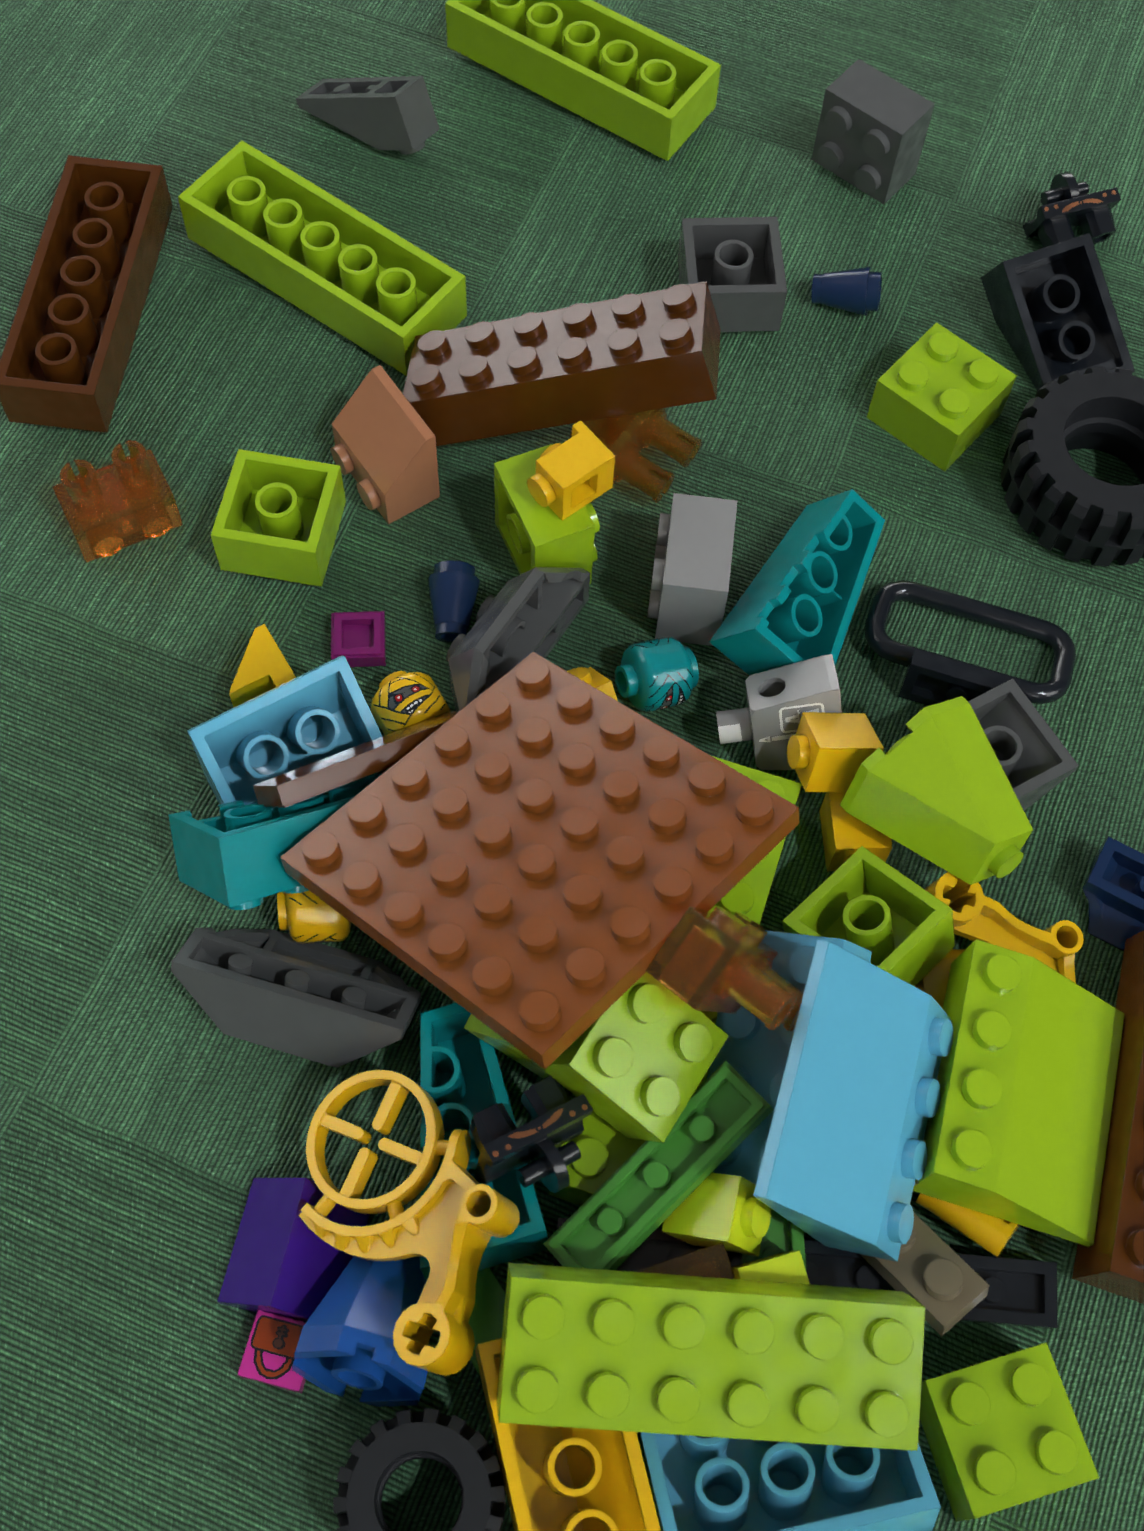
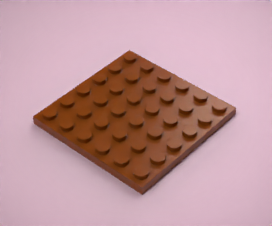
(539, 852)

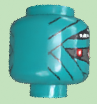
(657, 674)

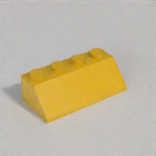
(567, 1474)

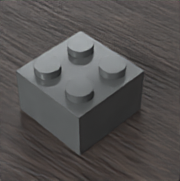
(871, 131)
(741, 266)

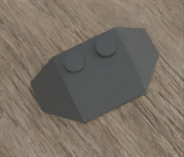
(520, 620)
(294, 994)

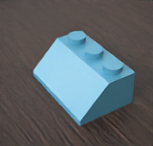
(283, 731)

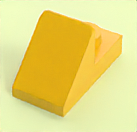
(260, 669)

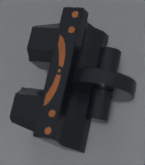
(1069, 206)
(552, 1124)

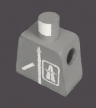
(776, 707)

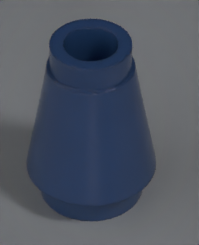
(848, 290)
(452, 598)

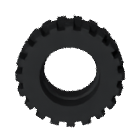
(1057, 496)

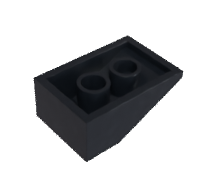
(1057, 311)

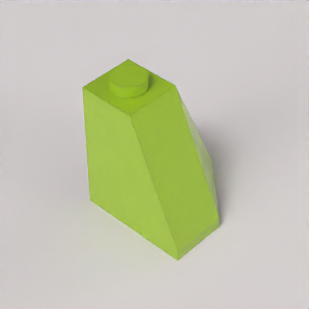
(943, 795)

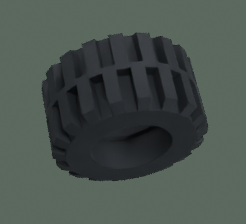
(415, 1437)

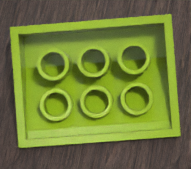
(1023, 1095)

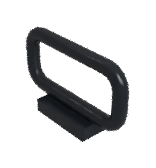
(940, 678)

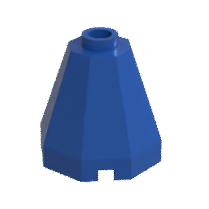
(352, 1334)

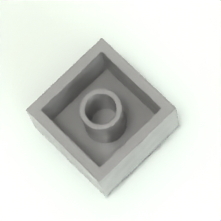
(692, 568)

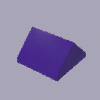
(275, 1255)

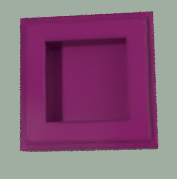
(359, 637)

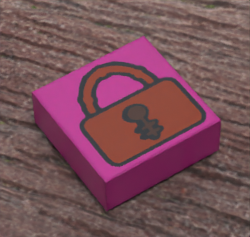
(272, 1351)

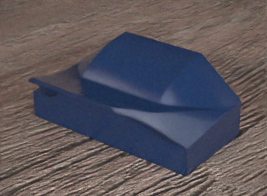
(1116, 893)

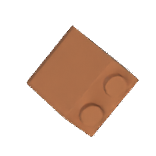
(386, 448)

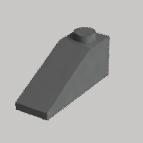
(376, 110)

